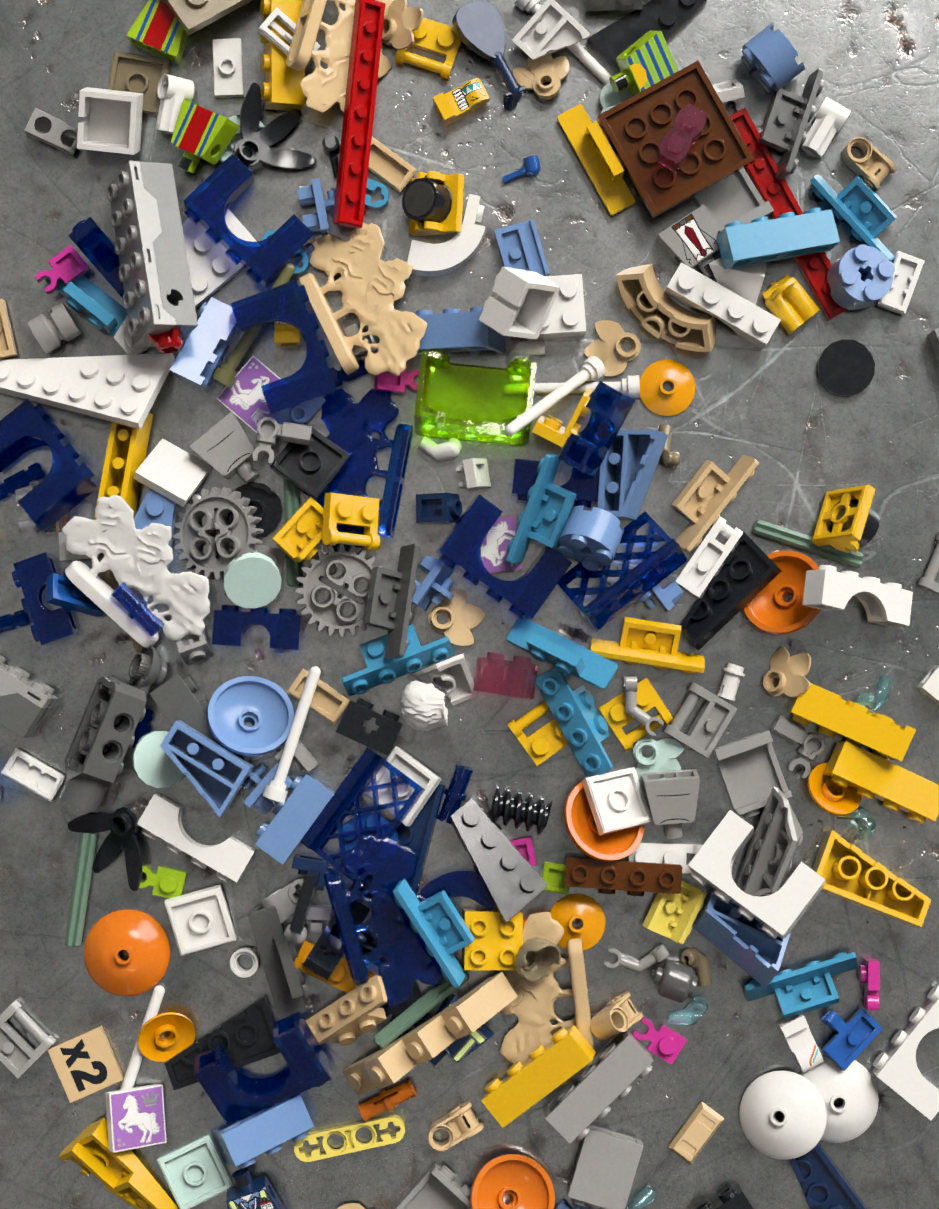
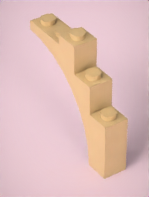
(431, 1037)

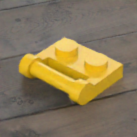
(436, 39)
(351, 511)
(616, 716)
(542, 742)

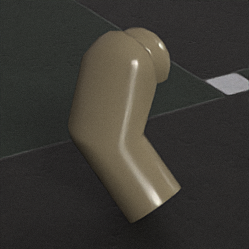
(668, 458)
(699, 963)

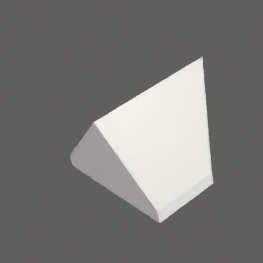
(742, 280)
(451, 678)

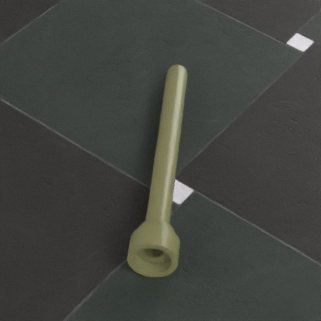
(227, 373)

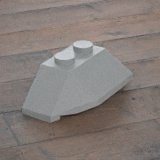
(771, 848)

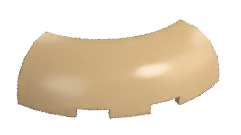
(661, 314)

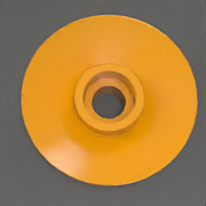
(656, 398)
(830, 796)
(584, 908)
(165, 1036)

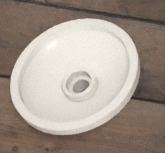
(858, 1095)
(801, 1106)

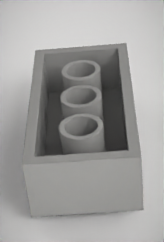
(598, 1086)

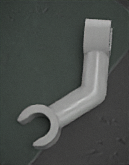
(631, 708)
(655, 956)

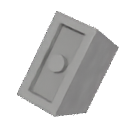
(733, 201)
(750, 772)
(605, 1169)
(437, 1191)

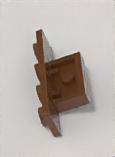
(623, 875)

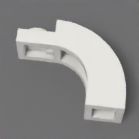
(451, 255)

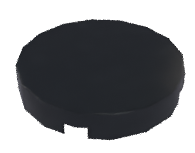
(846, 367)
(267, 503)

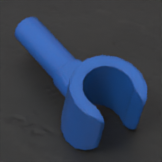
(531, 167)

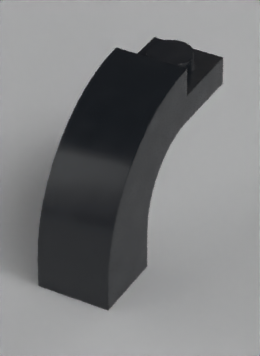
(328, 948)

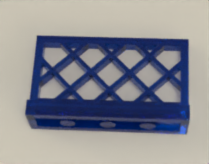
(632, 582)
(347, 796)

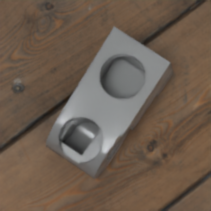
(52, 131)

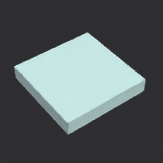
(195, 1172)

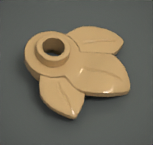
(400, 24)
(540, 71)
(609, 349)
(460, 616)
(789, 673)

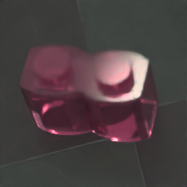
(685, 132)
(506, 677)

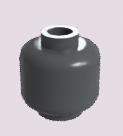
(675, 981)

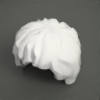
(423, 706)

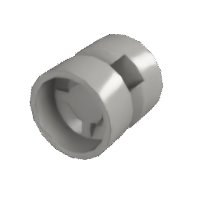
(54, 327)

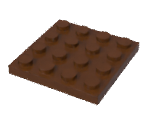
(644, 119)

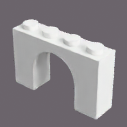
(777, 911)
(899, 1066)

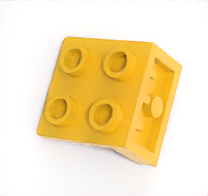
(552, 428)
(494, 942)

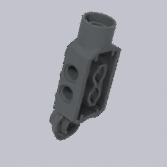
(109, 730)

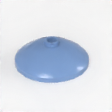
(251, 701)

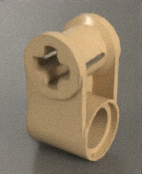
(869, 163)
(615, 1017)
(456, 1126)

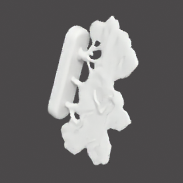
(140, 562)

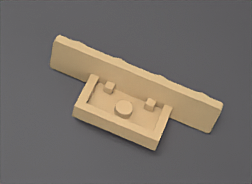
(707, 497)
(351, 1014)

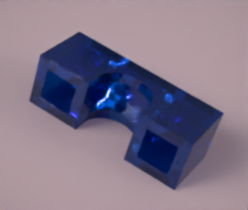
(589, 447)
(580, 483)
(232, 624)
(49, 625)

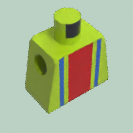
(158, 32)
(201, 135)

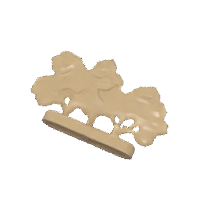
(327, 85)
(369, 292)
(537, 998)

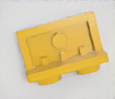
(301, 532)

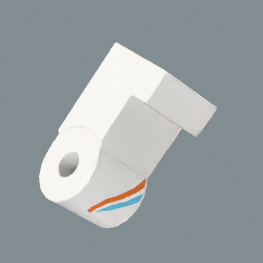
(801, 1042)

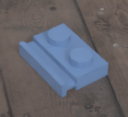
(522, 247)

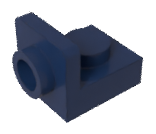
(438, 508)
(305, 863)

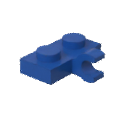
(66, 595)
(850, 1037)

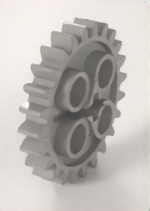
(194, 535)
(328, 611)

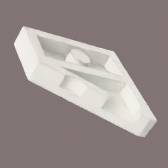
(549, 31)

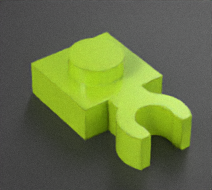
(166, 882)

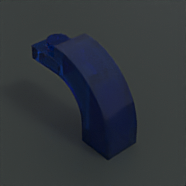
(99, 251)
(459, 882)

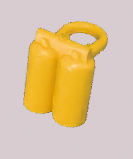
(789, 303)

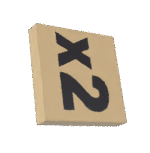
(86, 1064)

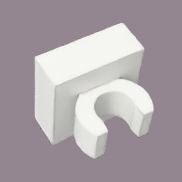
(730, 91)
(476, 473)

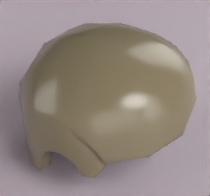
(535, 958)

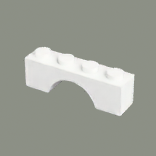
(708, 296)
(883, 603)
(164, 820)

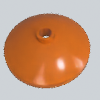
(769, 609)
(583, 833)
(141, 938)
(519, 1178)

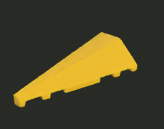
(118, 1171)

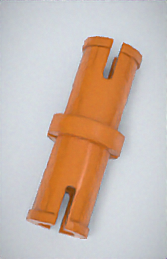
(387, 1100)

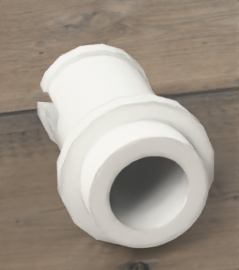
(731, 681)

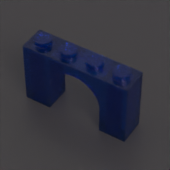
(261, 258)
(288, 305)
(66, 482)
(463, 550)
(241, 1095)

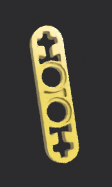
(351, 1143)

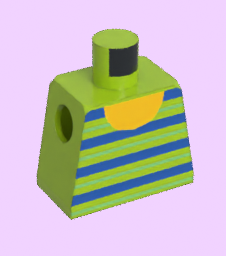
(644, 64)

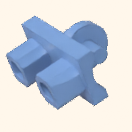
(314, 195)
(434, 585)
(665, 596)
(256, 799)

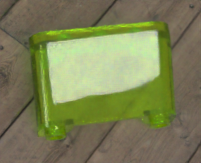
(473, 400)

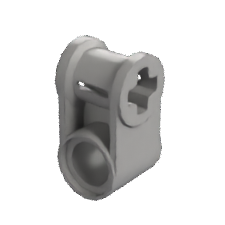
(284, 899)

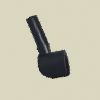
(333, 155)

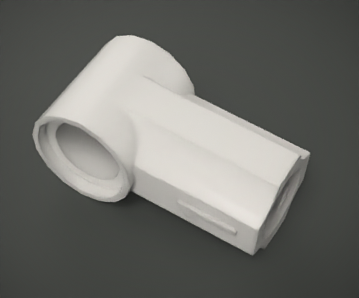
(172, 92)
(827, 122)

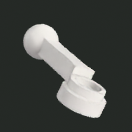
(254, 954)

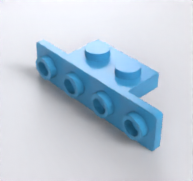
(860, 208)
(94, 302)
(545, 511)
(562, 653)
(384, 670)
(577, 720)
(438, 926)
(806, 987)

